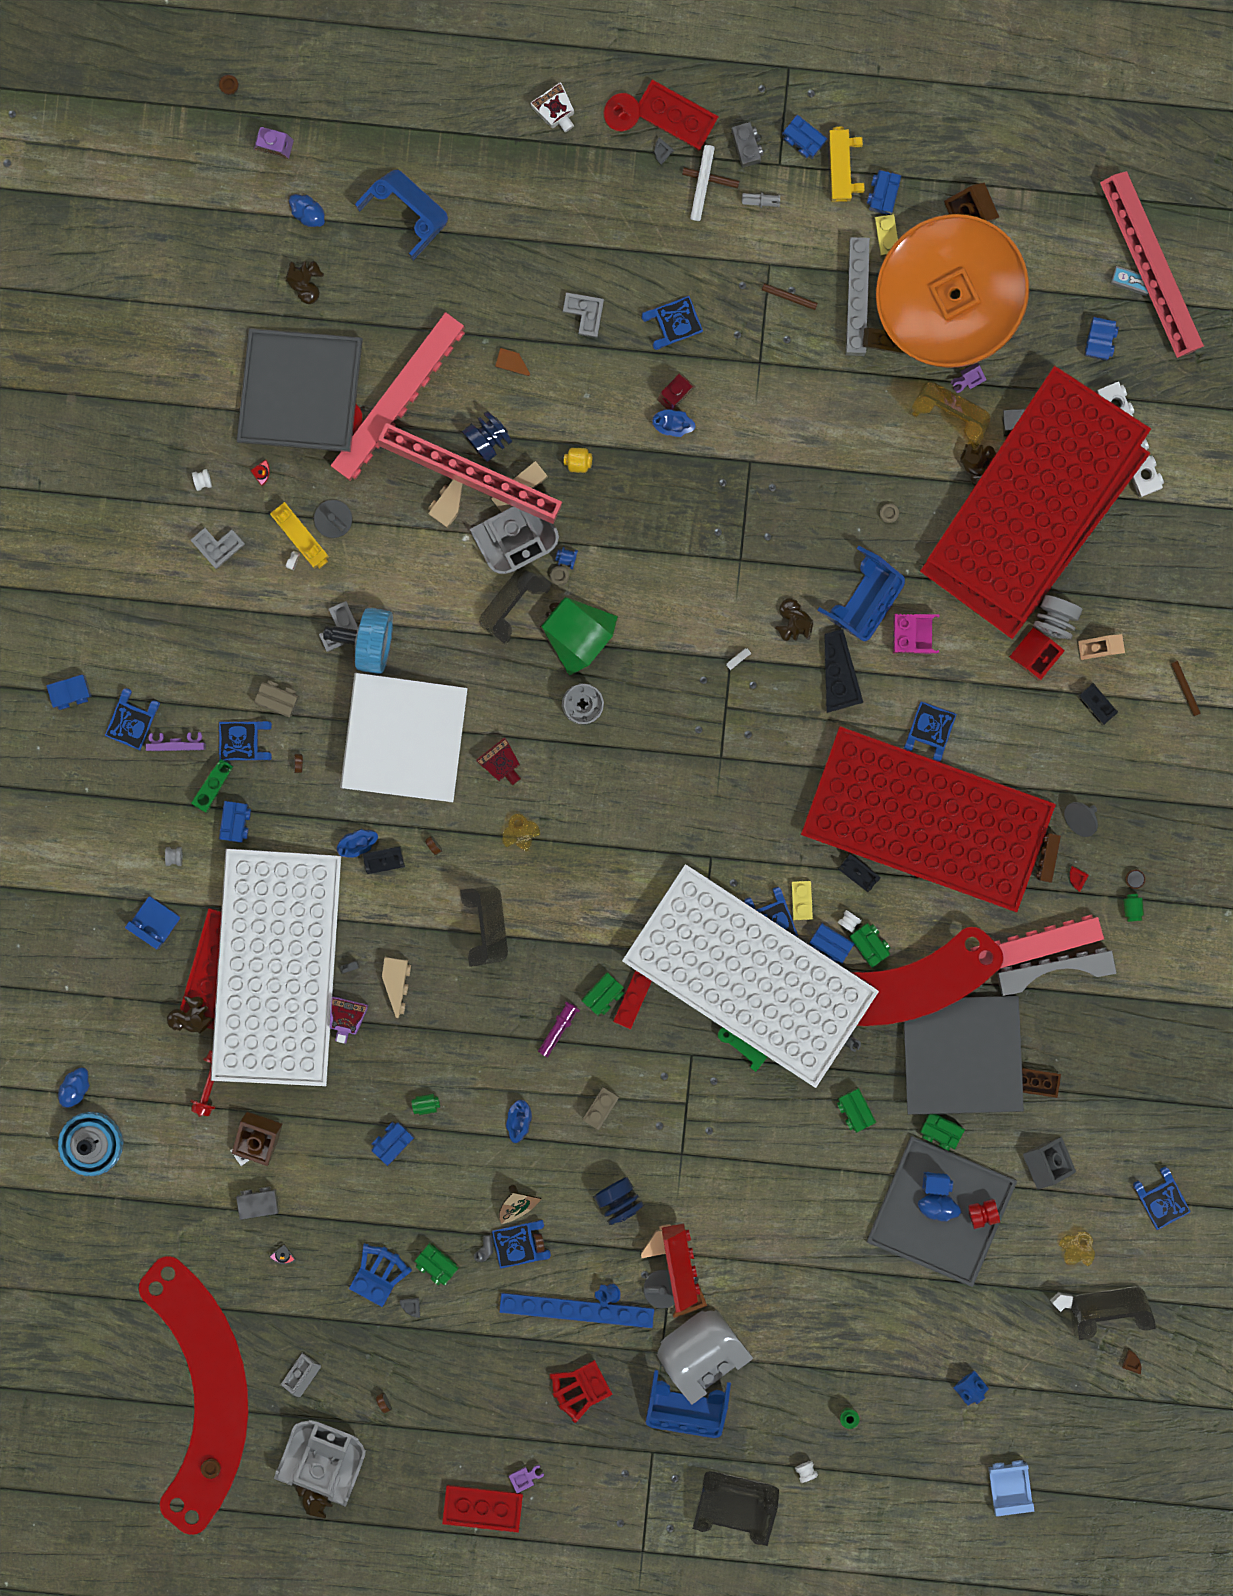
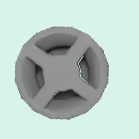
(173, 856)

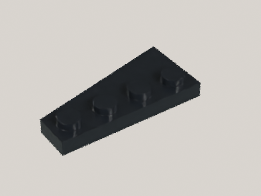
(840, 676)

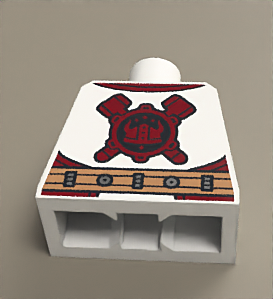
(554, 108)

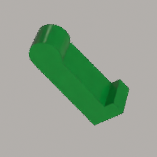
(212, 786)
(747, 1050)

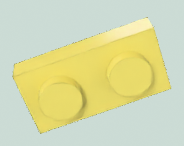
(886, 233)
(802, 900)

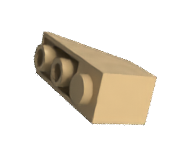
(448, 505)
(394, 978)

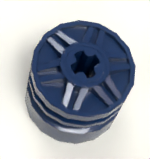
(487, 436)
(618, 1200)

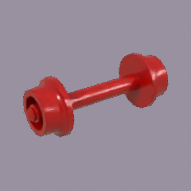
(203, 1107)

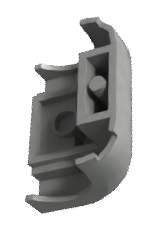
(514, 539)
(701, 1353)
(321, 1460)

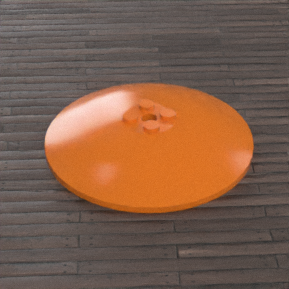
(933, 262)

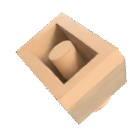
(1101, 646)
(655, 1245)

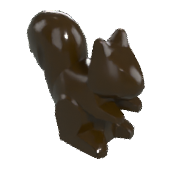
(300, 278)
(975, 460)
(798, 622)
(193, 1020)
(313, 1502)

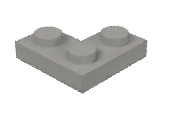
(589, 309)
(219, 551)
(343, 618)

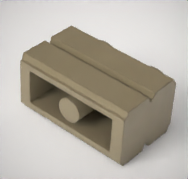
(275, 699)
(600, 1108)

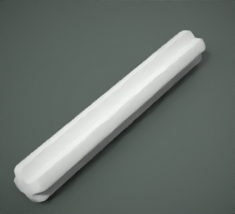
(702, 182)

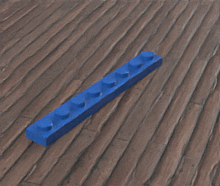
(576, 1310)

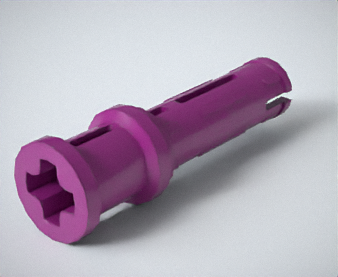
(563, 1021)

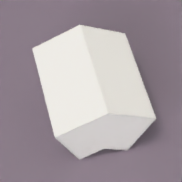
(1062, 1301)

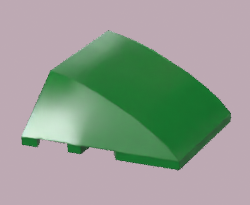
(578, 633)

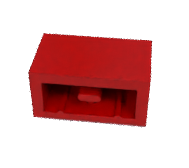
(1036, 654)

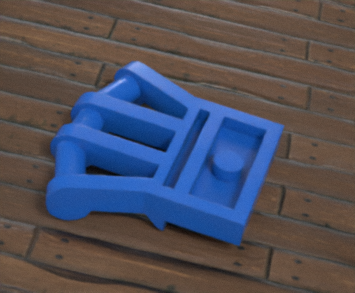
(370, 1284)

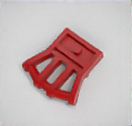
(591, 1382)

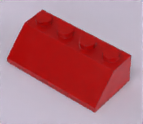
(680, 1267)

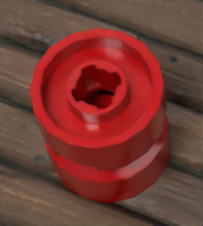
(984, 1213)

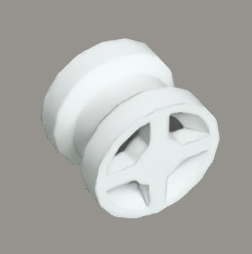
(202, 479)
(849, 921)
(806, 1471)

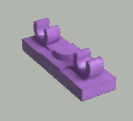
(175, 744)

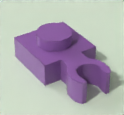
(970, 377)
(523, 1479)

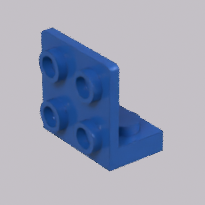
(153, 923)

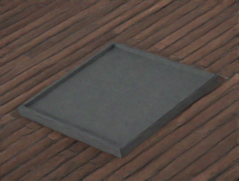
(299, 390)
(965, 1058)
(942, 1246)

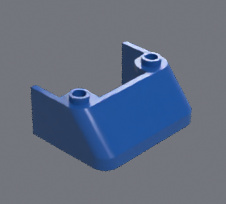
(432, 216)
(870, 599)
(675, 1413)

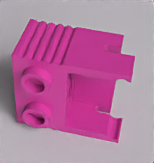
(913, 633)

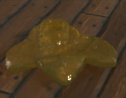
(520, 835)
(1076, 1251)

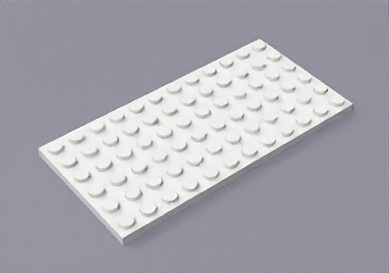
(275, 967)
(750, 976)

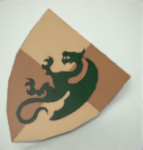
(516, 1205)

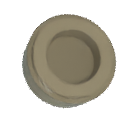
(889, 513)
(559, 575)

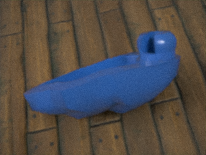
(307, 210)
(673, 423)
(356, 843)
(73, 1087)
(518, 1120)
(939, 1207)

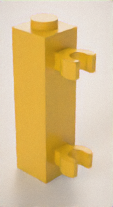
(840, 165)
(300, 536)

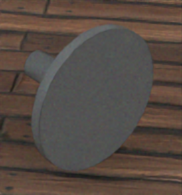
(333, 519)
(1081, 818)
(659, 1289)

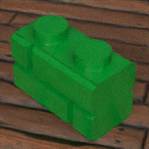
(870, 945)
(602, 994)
(856, 1110)
(941, 1130)
(436, 1264)

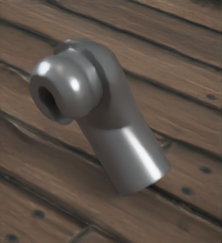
(486, 1251)

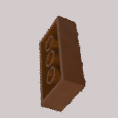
(1049, 857)
(1040, 1082)

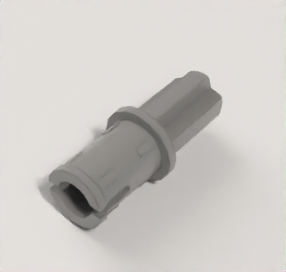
(761, 199)

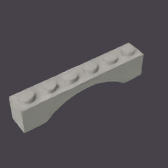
(857, 295)
(1016, 980)

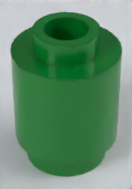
(1133, 907)
(425, 1104)
(848, 1411)

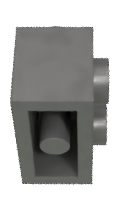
(746, 145)
(257, 1203)

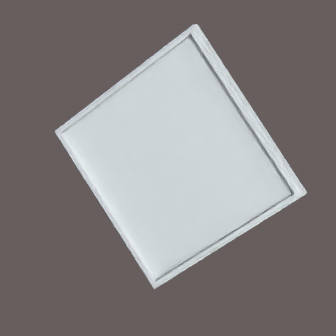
(403, 737)

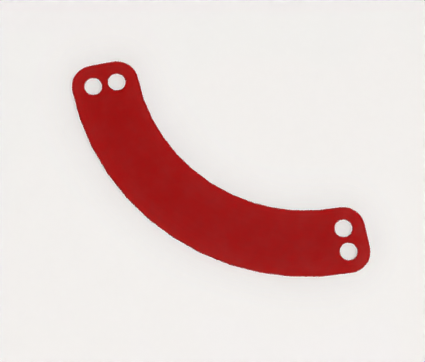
(931, 981)
(217, 1387)

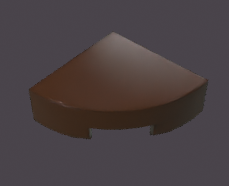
(1132, 1362)

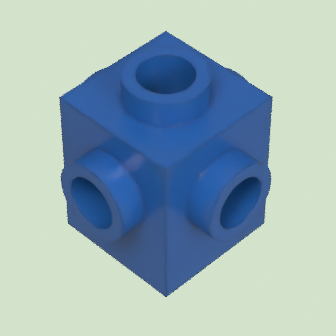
(971, 1388)

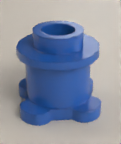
(566, 557)
(608, 1294)

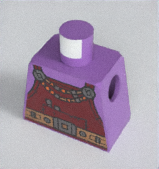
(273, 142)
(346, 1017)

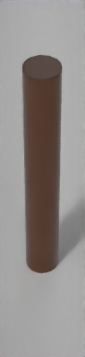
(712, 178)
(789, 296)
(1185, 688)

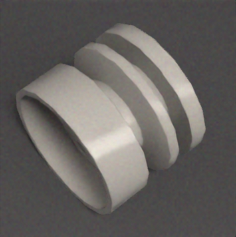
(1057, 617)
(591, 710)

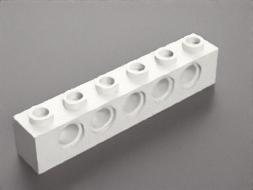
(1142, 486)

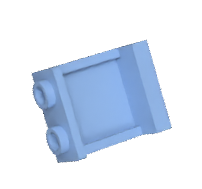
(1010, 1488)

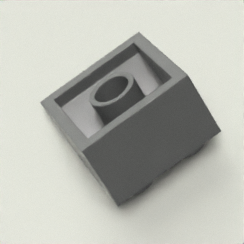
(1049, 1163)

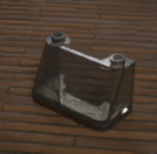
(493, 617)
(492, 925)
(1110, 1305)
(737, 1505)

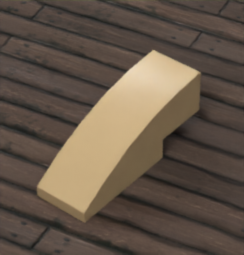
(531, 477)

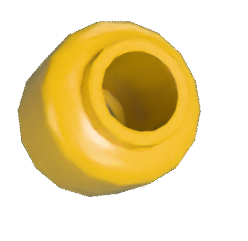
(578, 460)

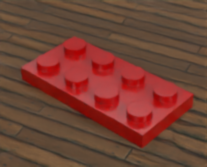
(676, 115)
(482, 1508)

